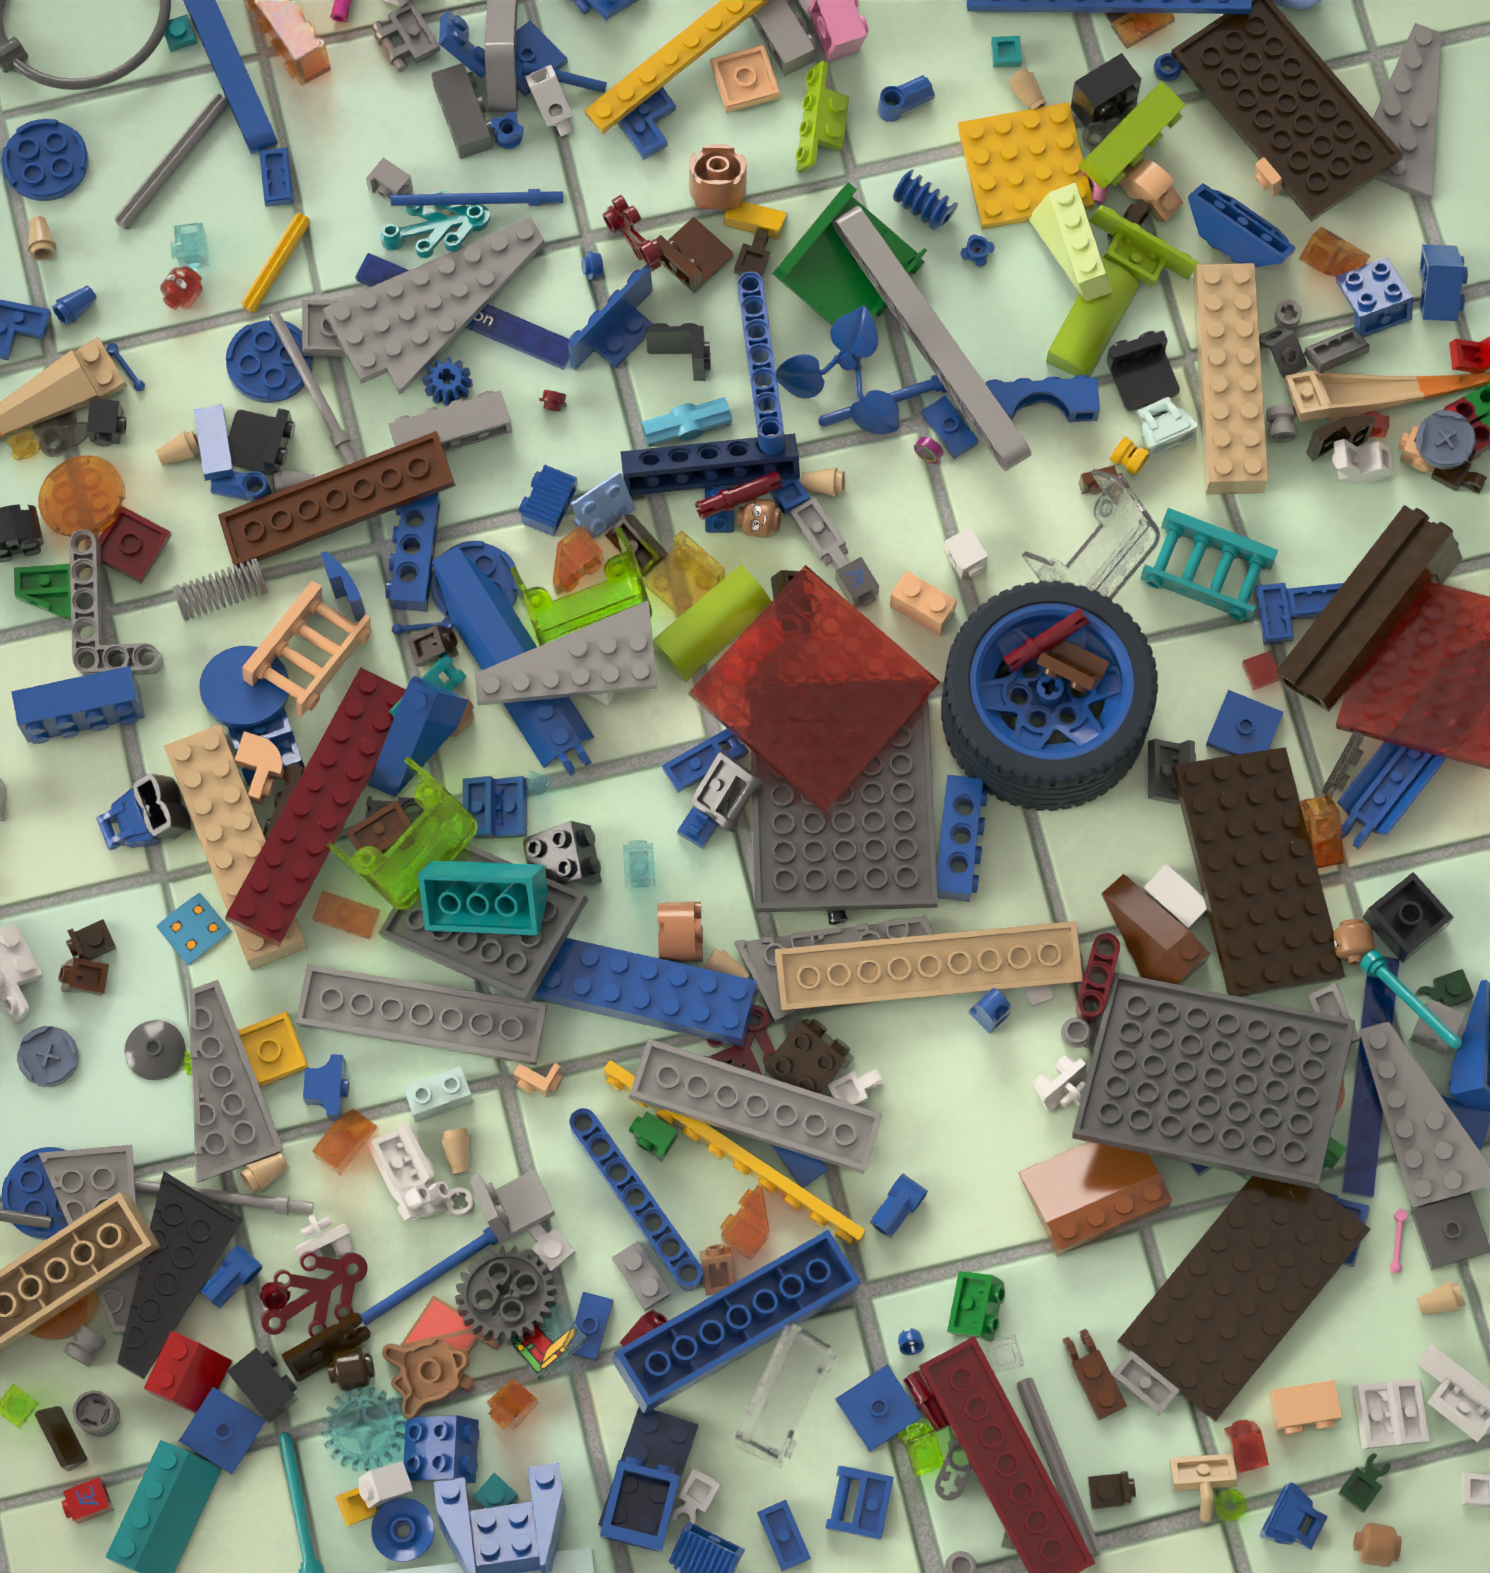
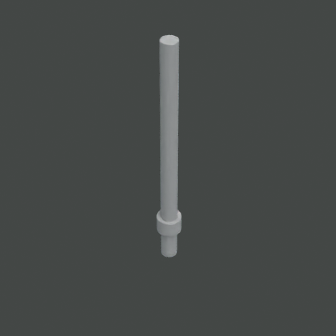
(338, 436)
(280, 1204)

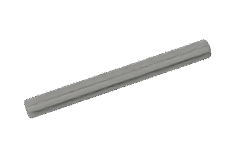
(171, 161)
(1057, 1462)

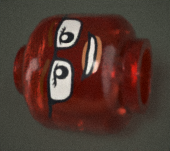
(181, 288)

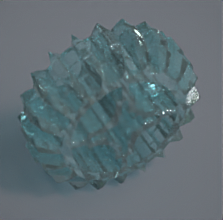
(377, 1428)

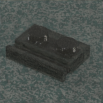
(1350, 755)

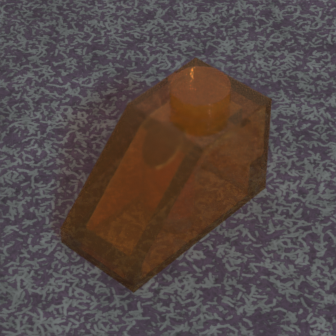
(344, 1141)

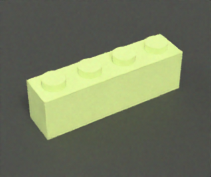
(1070, 237)

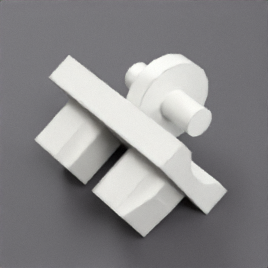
(1065, 1087)
(422, 1200)
(336, 1236)

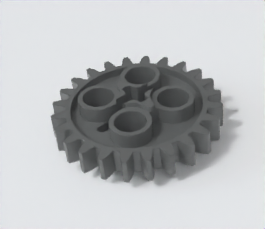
(481, 1285)

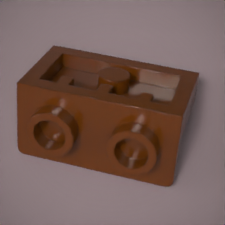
(380, 829)

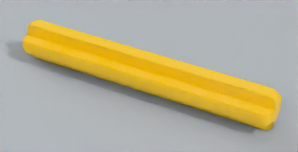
(275, 262)

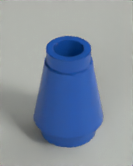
(74, 304)

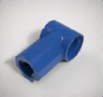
(905, 97)
(241, 485)
(902, 1199)
(237, 1270)

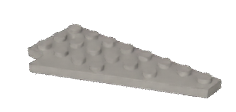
(417, 314)

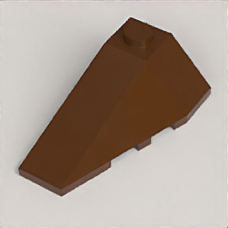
(1153, 936)

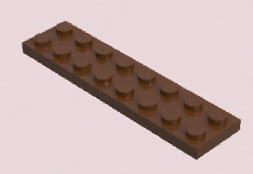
(337, 499)

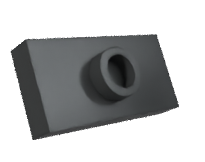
(1336, 350)

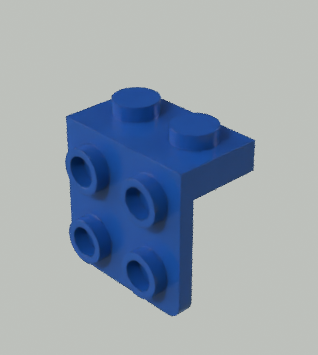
(441, 1448)

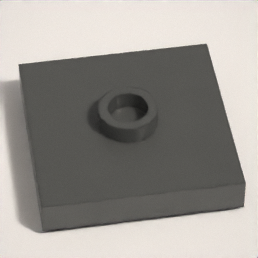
(1450, 1231)

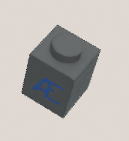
(857, 583)

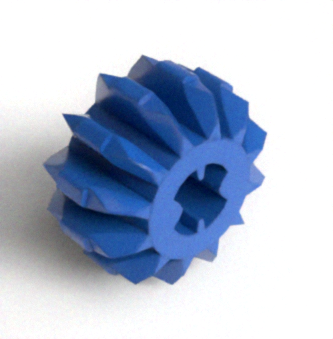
(458, 384)

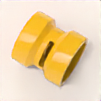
(1129, 456)

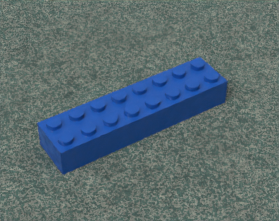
(650, 991)
(735, 1321)

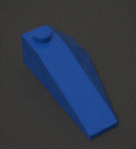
(418, 730)
(1472, 1061)

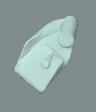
(1166, 430)

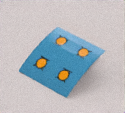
(193, 928)

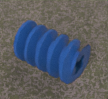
(922, 201)

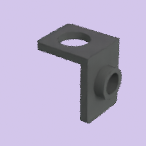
(1285, 350)

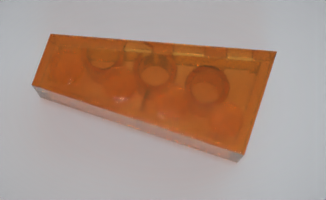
(292, 38)

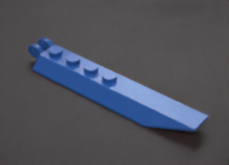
(497, 634)
(1386, 789)

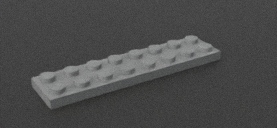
(421, 1014)
(755, 1106)

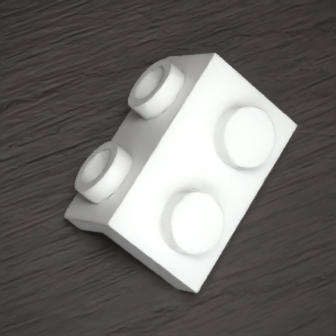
(401, 1159)

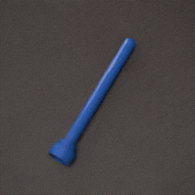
(898, 395)

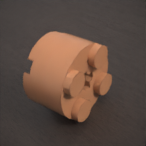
(717, 177)
(680, 931)

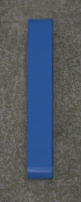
(231, 74)
(761, 373)
(633, 1184)

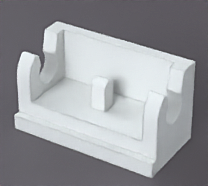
(1177, 896)

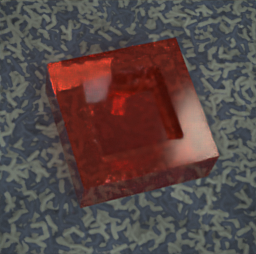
(1380, 426)
(1261, 670)

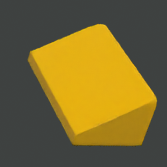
(752, 216)

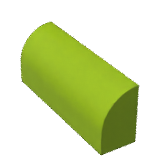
(1092, 324)
(712, 623)

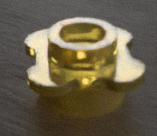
(23, 452)

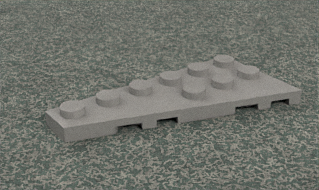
(83, 1182)

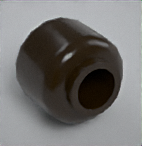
(351, 1369)

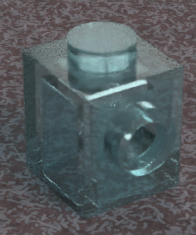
(190, 246)
(639, 864)

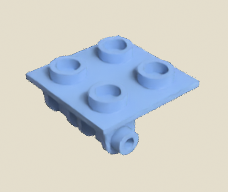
(603, 505)

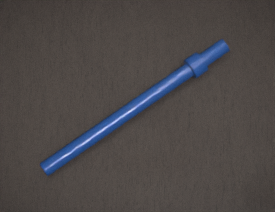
(532, 197)
(430, 1276)

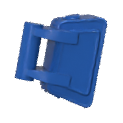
(130, 821)
(1288, 1517)

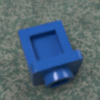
(721, 522)

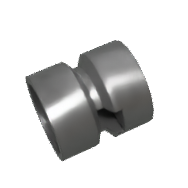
(96, 1413)

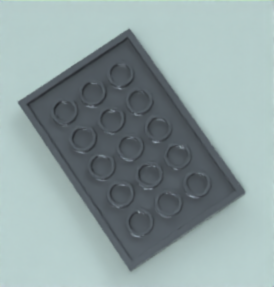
(501, 961)

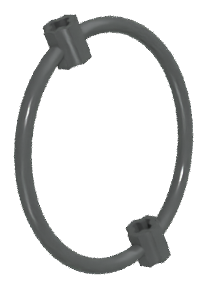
(13, 56)

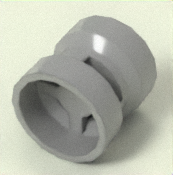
(1282, 425)
(86, 1343)

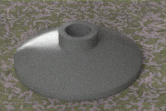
(159, 1063)

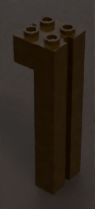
(1369, 606)

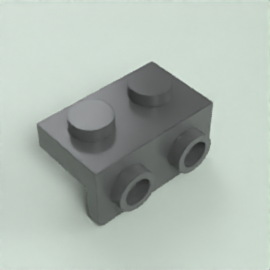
(1161, 758)

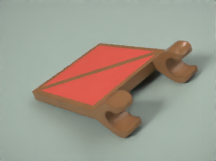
(444, 1323)

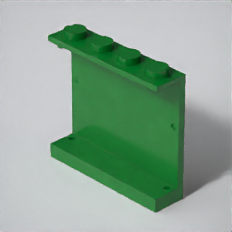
(827, 274)

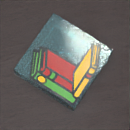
(550, 1344)

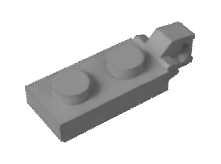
(820, 533)

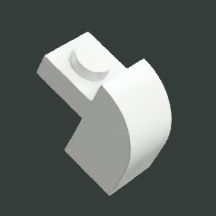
(1362, 463)

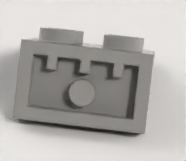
(513, 1205)

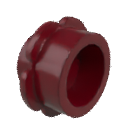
(553, 400)
(273, 1296)

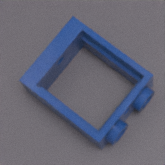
(633, 1537)

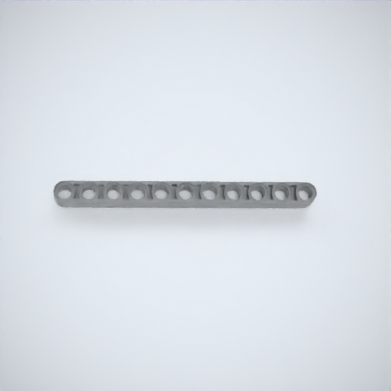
(931, 338)

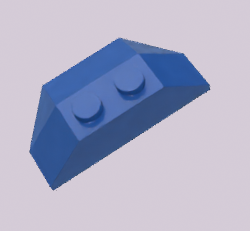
(1237, 229)

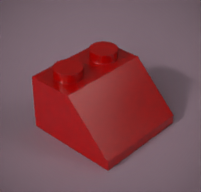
(186, 1372)

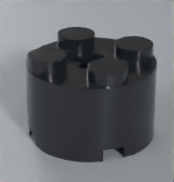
(19, 532)

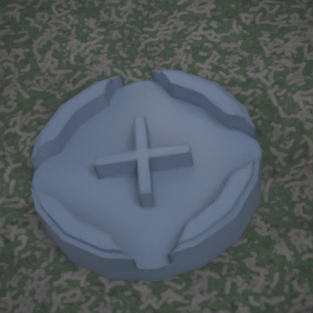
(1445, 439)
(48, 1056)

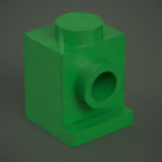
(653, 1134)

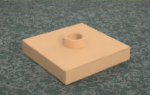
(745, 78)

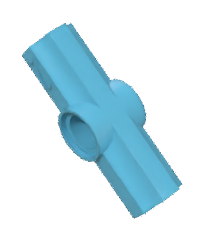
(686, 422)

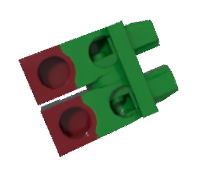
(1476, 410)

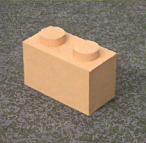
(923, 602)
(1305, 1406)

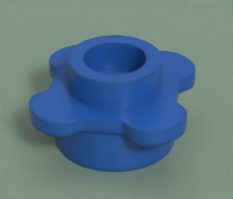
(977, 242)

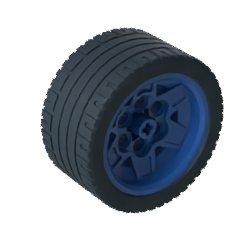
(1019, 763)

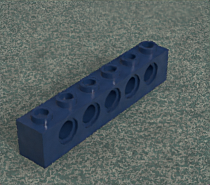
(705, 465)

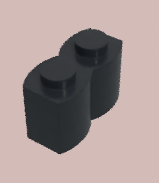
(162, 806)

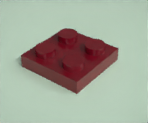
(132, 544)

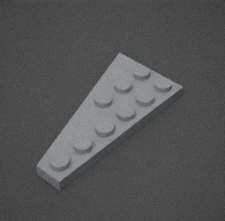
(1410, 112)
(590, 661)
(760, 955)
(228, 1106)
(1428, 1140)

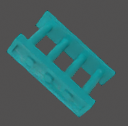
(1206, 536)

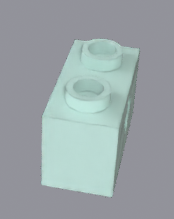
(438, 1094)

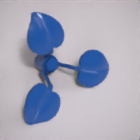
(856, 339)

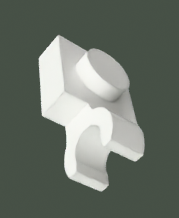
(852, 1089)
(550, 1246)

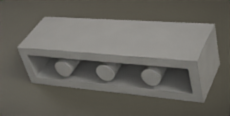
(784, 35)
(457, 424)

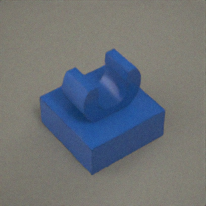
(697, 827)

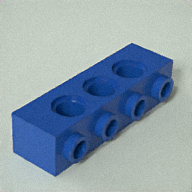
(413, 594)
(958, 792)

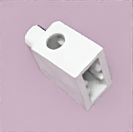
(547, 92)

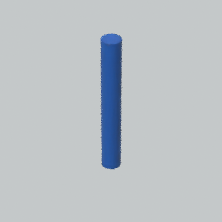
(569, 78)

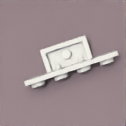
(16, 969)
(1459, 1395)

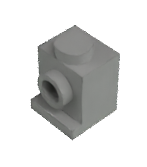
(389, 180)

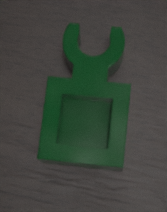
(1449, 989)
(1361, 1486)

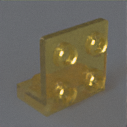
(684, 575)

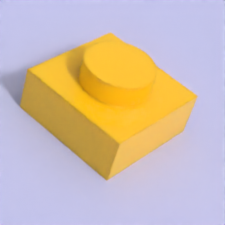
(354, 1507)

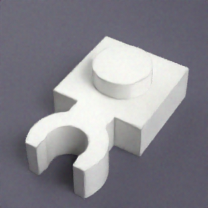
(698, 1494)

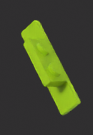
(822, 118)
(1139, 250)

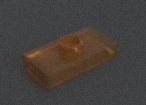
(1138, 26)
(346, 915)

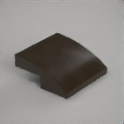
(1353, 429)

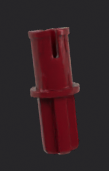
(925, 1400)

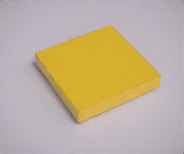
(273, 1049)

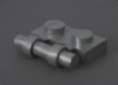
(414, 33)

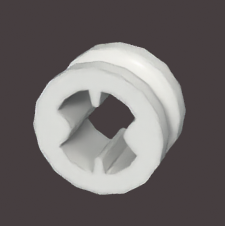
(468, 1199)

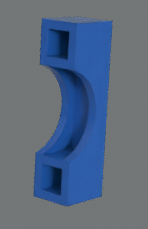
(1074, 397)

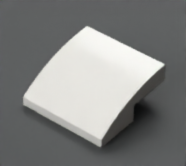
(1391, 1414)

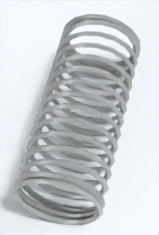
(183, 605)

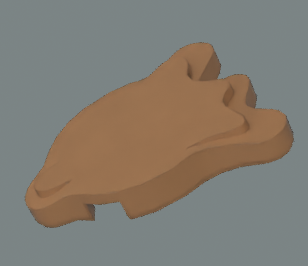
(427, 1372)

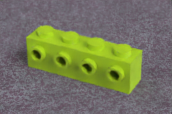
(1132, 135)

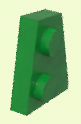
(45, 588)

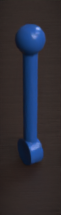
(113, 349)
(397, 629)

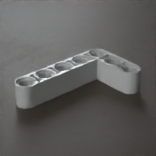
(500, 55)
(94, 616)

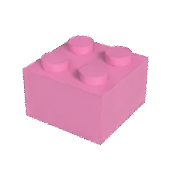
(838, 27)

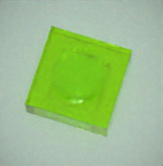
(17, 1406)

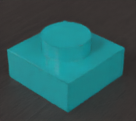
(179, 33)
(1006, 51)
(495, 1493)

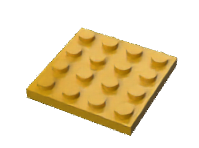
(1020, 160)

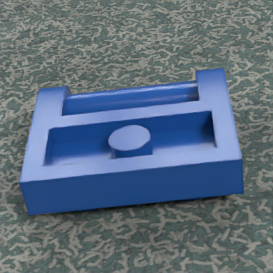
(870, 1504)

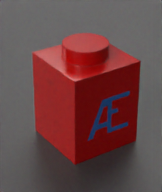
(87, 1501)

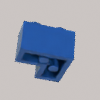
(1442, 281)

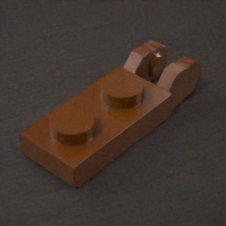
(1095, 1377)

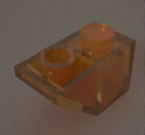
(1332, 254)
(575, 558)
(1324, 830)
(750, 1226)
(511, 1405)

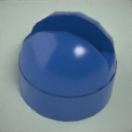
(916, 1342)

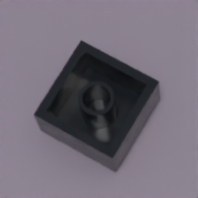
(1106, 91)
(1408, 917)

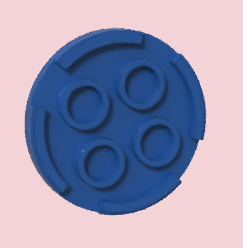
(45, 160)
(262, 365)
(491, 561)
(234, 700)
(30, 1191)

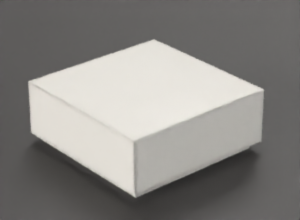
(1476, 1489)

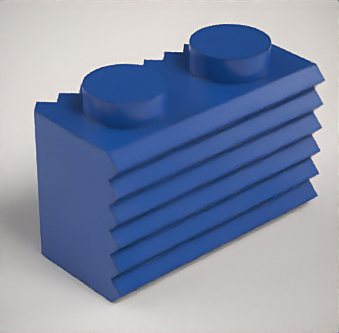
(548, 499)
(704, 1552)

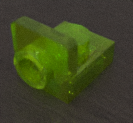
(922, 1448)

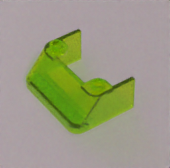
(575, 611)
(434, 836)

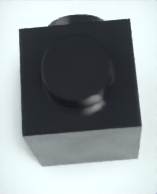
(105, 422)

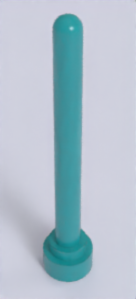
(1376, 966)
(309, 1563)

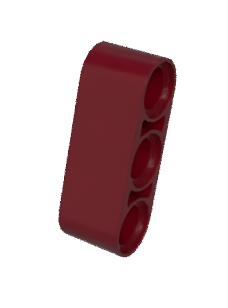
(1098, 963)

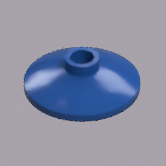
(393, 1516)

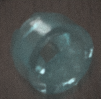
(537, 783)

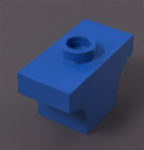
(327, 1086)

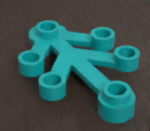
(468, 218)

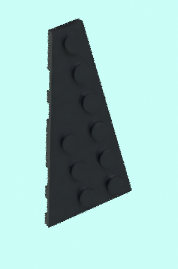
(191, 1240)

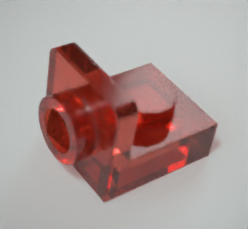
(1247, 1445)

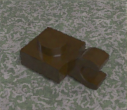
(1136, 214)
(754, 257)
(1460, 476)

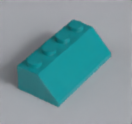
(483, 897)
(163, 1511)

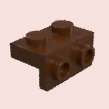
(1075, 664)

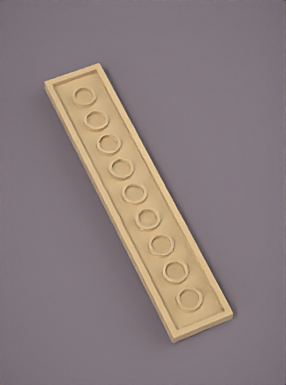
(928, 965)

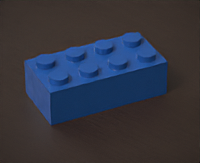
(78, 705)

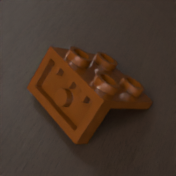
(693, 254)

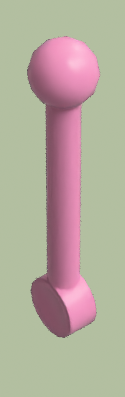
(1400, 1216)

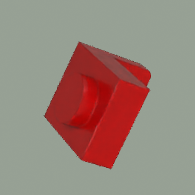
(1470, 355)

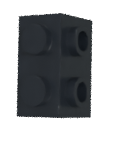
(263, 1385)

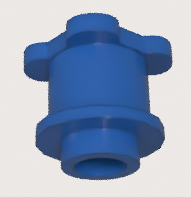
(507, 130)

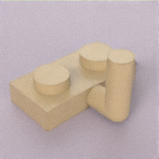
(1203, 1474)

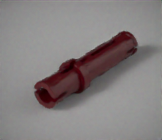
(727, 499)
(1046, 640)

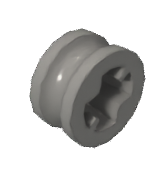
(1296, 312)

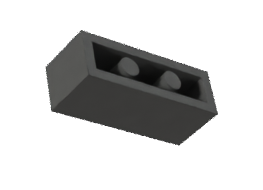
(463, 110)

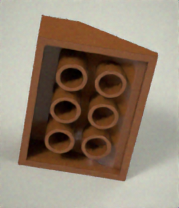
(1093, 1193)

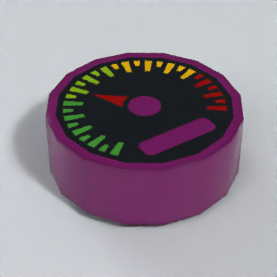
(928, 450)

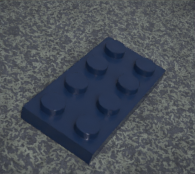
(656, 1440)

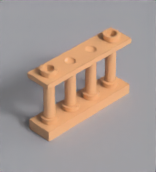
(293, 624)

